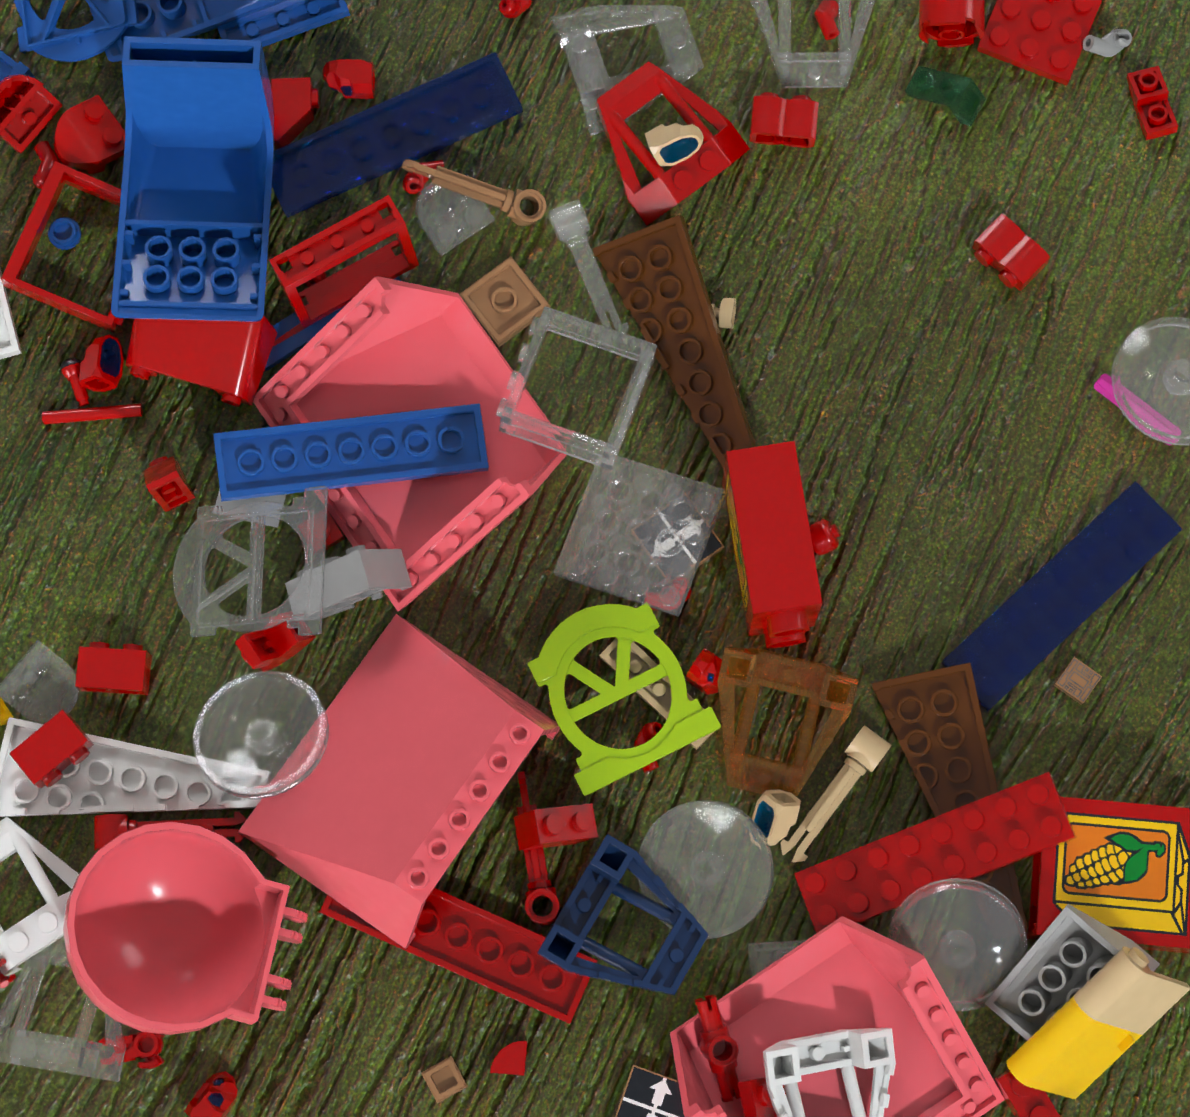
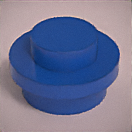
(64, 233)

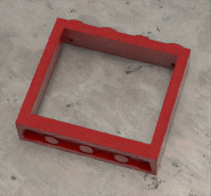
(31, 234)
(336, 246)

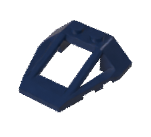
(587, 901)

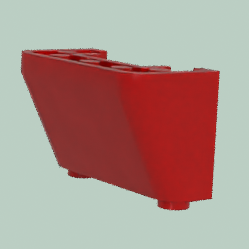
(205, 353)

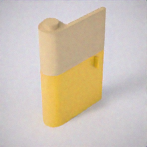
(1096, 1025)

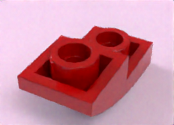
(1151, 103)

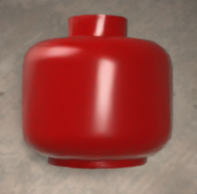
(824, 536)

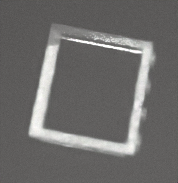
(560, 438)

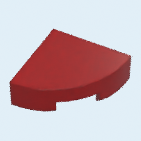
(511, 1059)

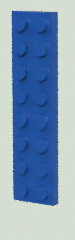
(350, 452)

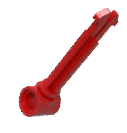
(112, 825)
(539, 883)

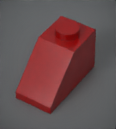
(293, 107)

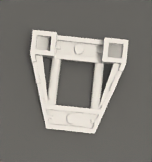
(47, 922)
(827, 1051)

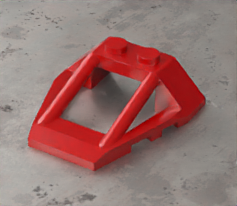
(683, 178)

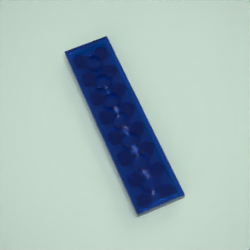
(391, 132)
(1064, 593)

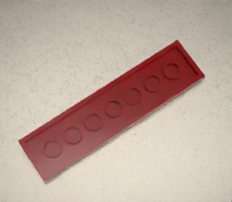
(949, 846)
(484, 951)

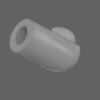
(1109, 44)

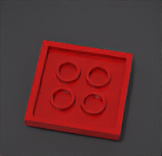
(1039, 34)

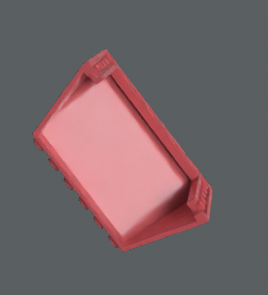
(408, 352)
(403, 781)
(837, 983)

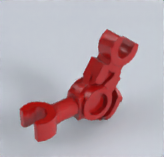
(145, 1046)

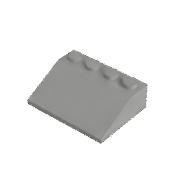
(1056, 969)

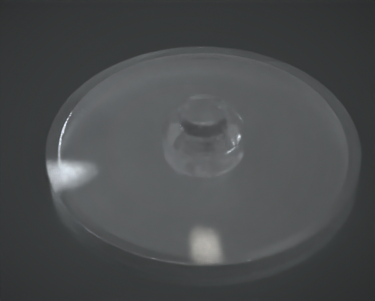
(1154, 379)
(261, 734)
(711, 863)
(965, 934)

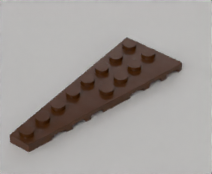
(671, 304)
(947, 747)

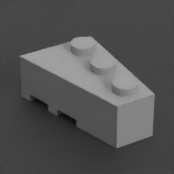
(358, 576)

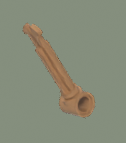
(506, 200)

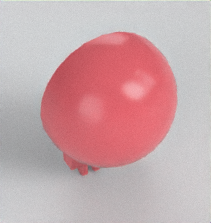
(176, 930)

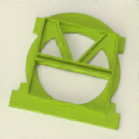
(628, 624)

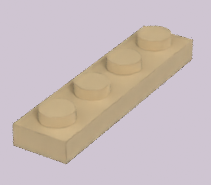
(656, 694)

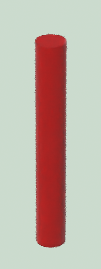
(92, 414)

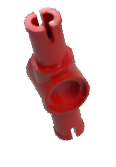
(713, 1032)

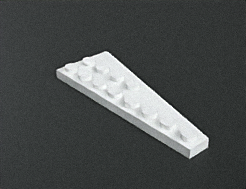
(110, 780)

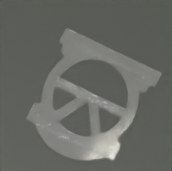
(300, 610)

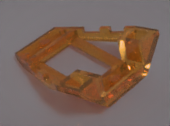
(790, 674)

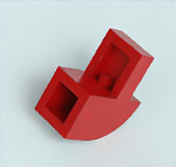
(271, 646)

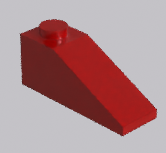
(167, 483)

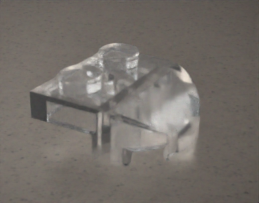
(449, 217)
(40, 685)

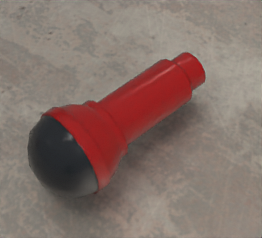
(71, 369)

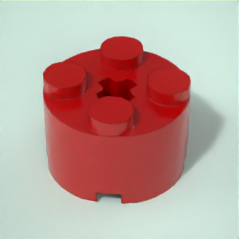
(951, 21)

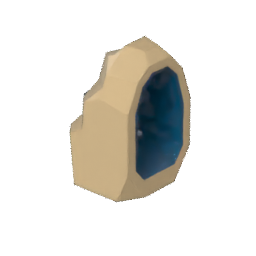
(674, 143)
(776, 814)

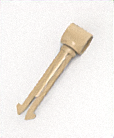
(864, 752)

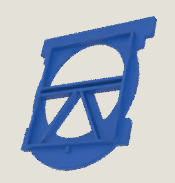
(77, 43)

